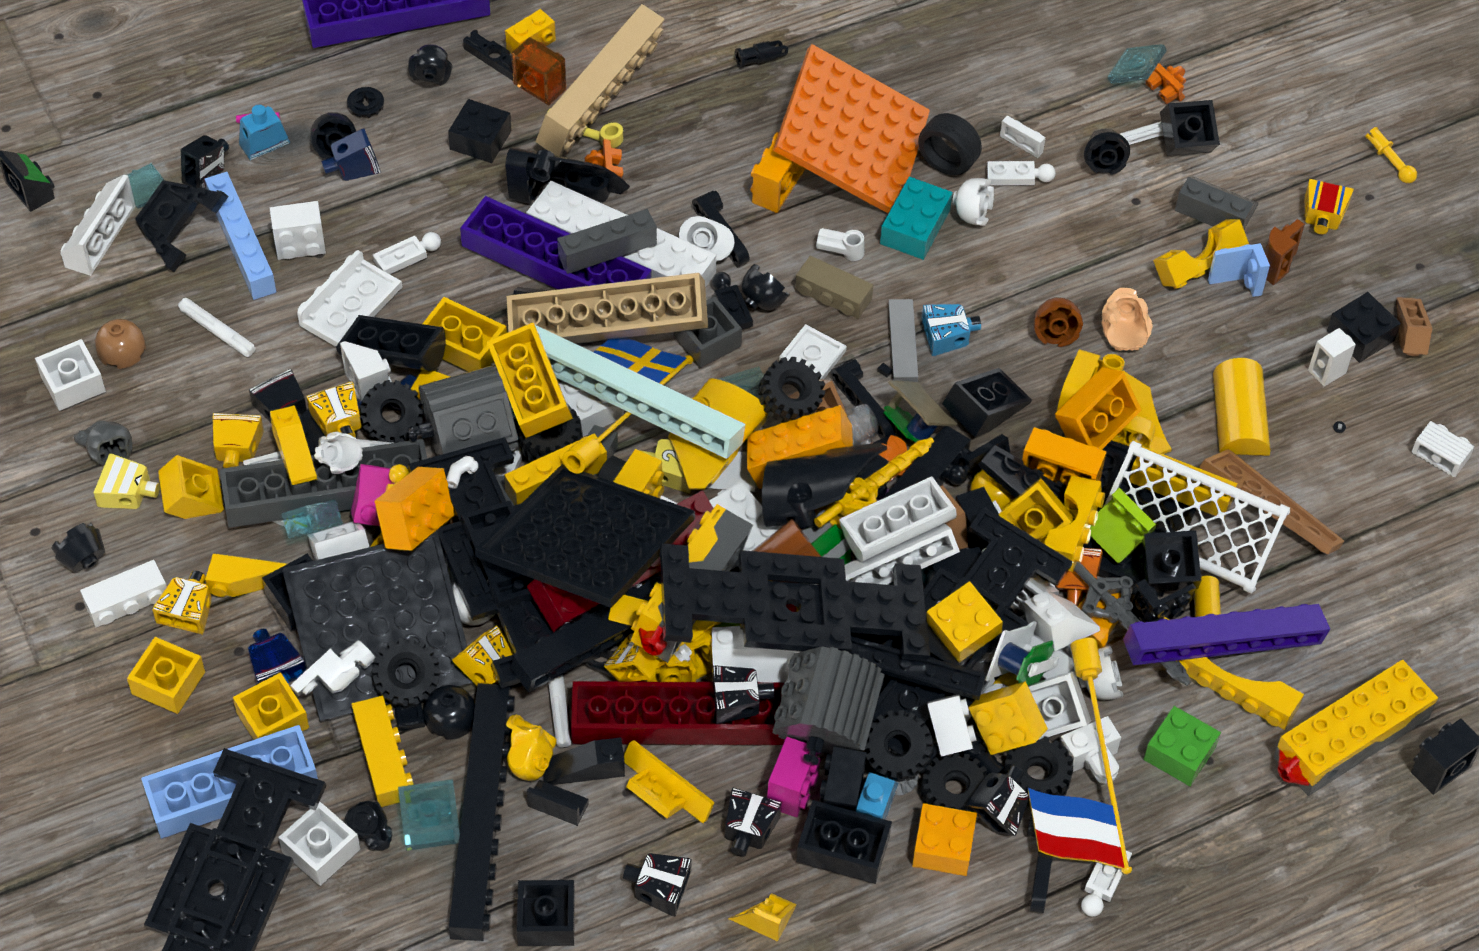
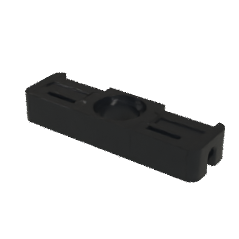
(483, 48)

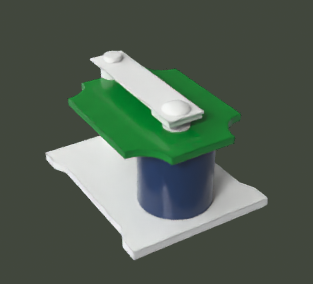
(1020, 658)

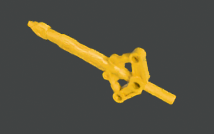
(868, 488)

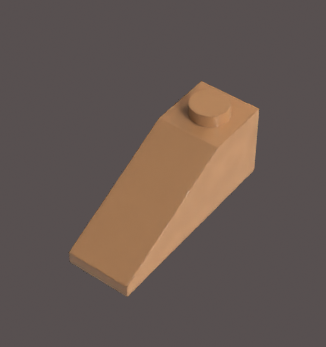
(1415, 326)

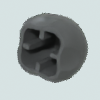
(105, 439)

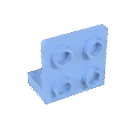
(1241, 263)

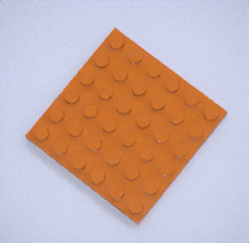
(851, 129)

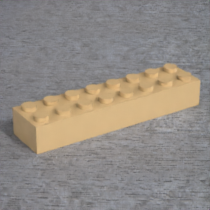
(600, 81)
(614, 308)

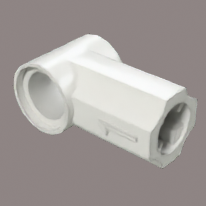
(849, 243)

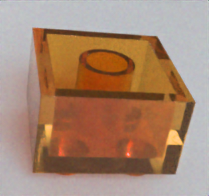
(539, 70)

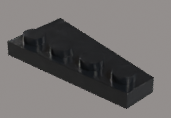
(1014, 475)

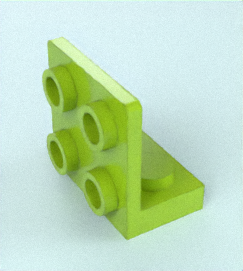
(1121, 526)

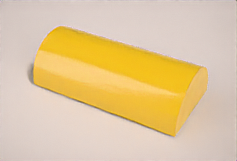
(1241, 407)

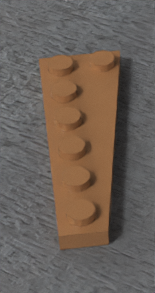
(1233, 468)

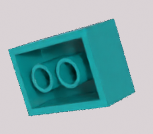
(916, 218)

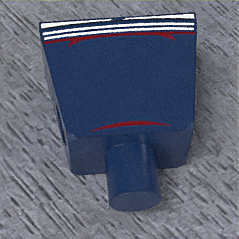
(352, 157)

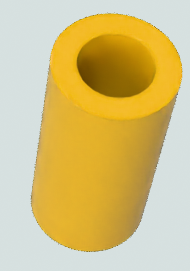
(1207, 597)

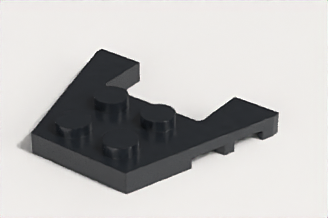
(168, 212)

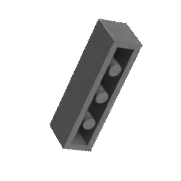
(607, 241)

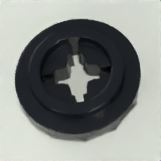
(373, 97)

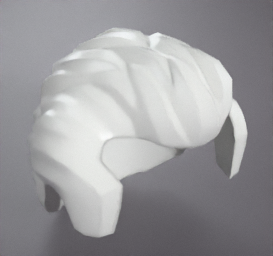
(339, 452)

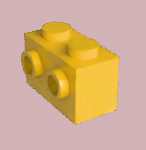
(537, 26)

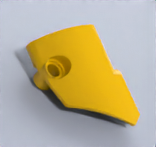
(1144, 426)
(701, 465)

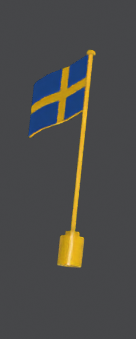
(640, 358)

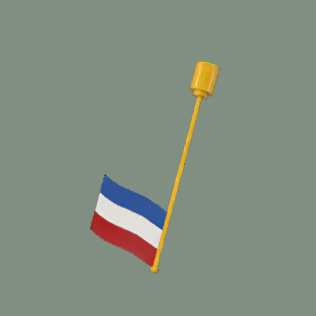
(1075, 825)

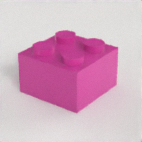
(792, 777)

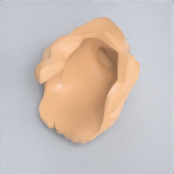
(1126, 320)

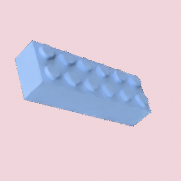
(196, 796)

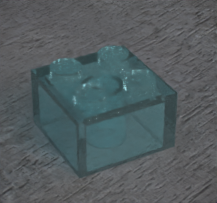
(429, 814)

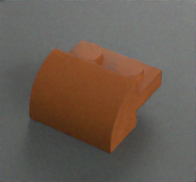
(1281, 249)
(788, 540)

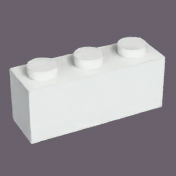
(123, 593)

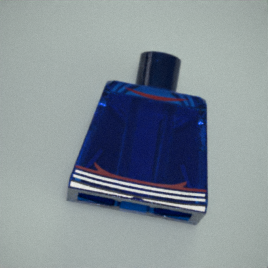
(275, 655)

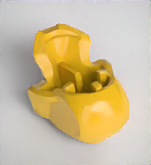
(529, 749)

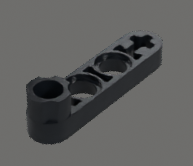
(709, 206)
(846, 378)
(1041, 877)

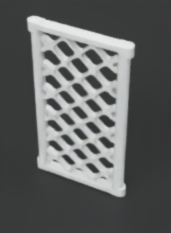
(1215, 484)

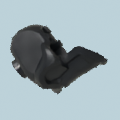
(430, 65)

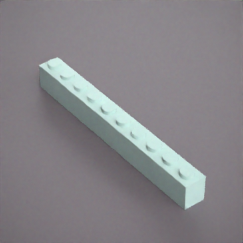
(643, 396)

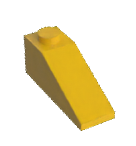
(292, 445)
(237, 575)

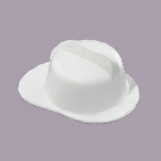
(708, 235)

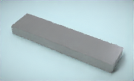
(903, 340)

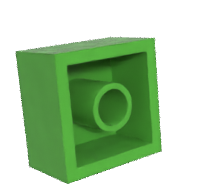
(1182, 746)

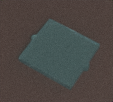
(144, 183)

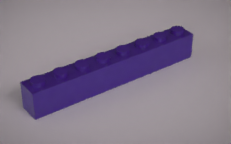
(1225, 634)

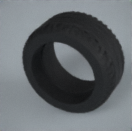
(960, 134)

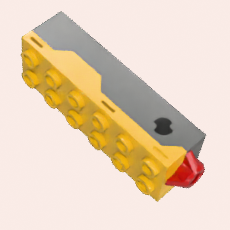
(710, 548)
(1354, 728)

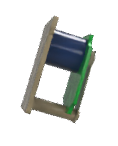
(928, 414)

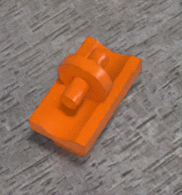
(1170, 79)
(606, 157)

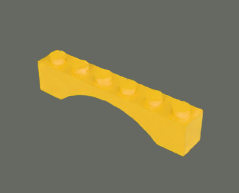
(1269, 700)

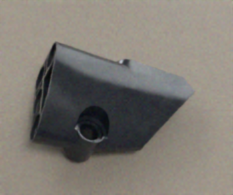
(530, 169)
(805, 483)

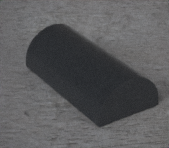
(399, 341)

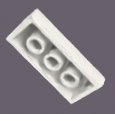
(897, 519)

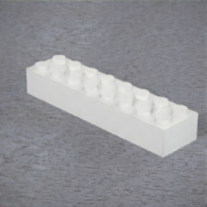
(576, 212)

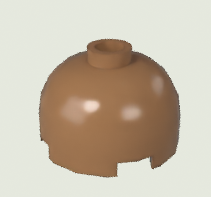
(120, 343)

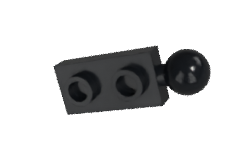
(731, 299)
(959, 474)

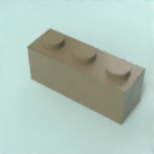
(834, 287)

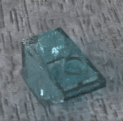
(311, 519)

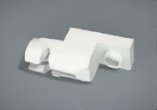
(334, 671)

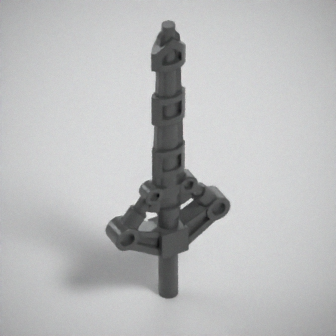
(1119, 609)

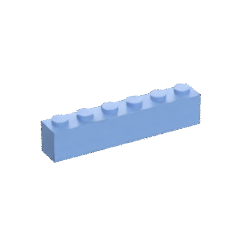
(242, 239)

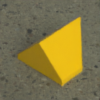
(767, 917)

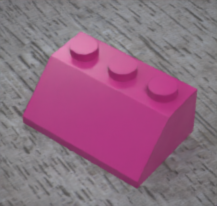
(369, 486)

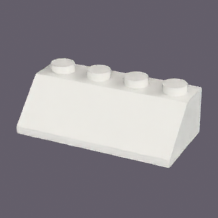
(99, 226)
(730, 651)

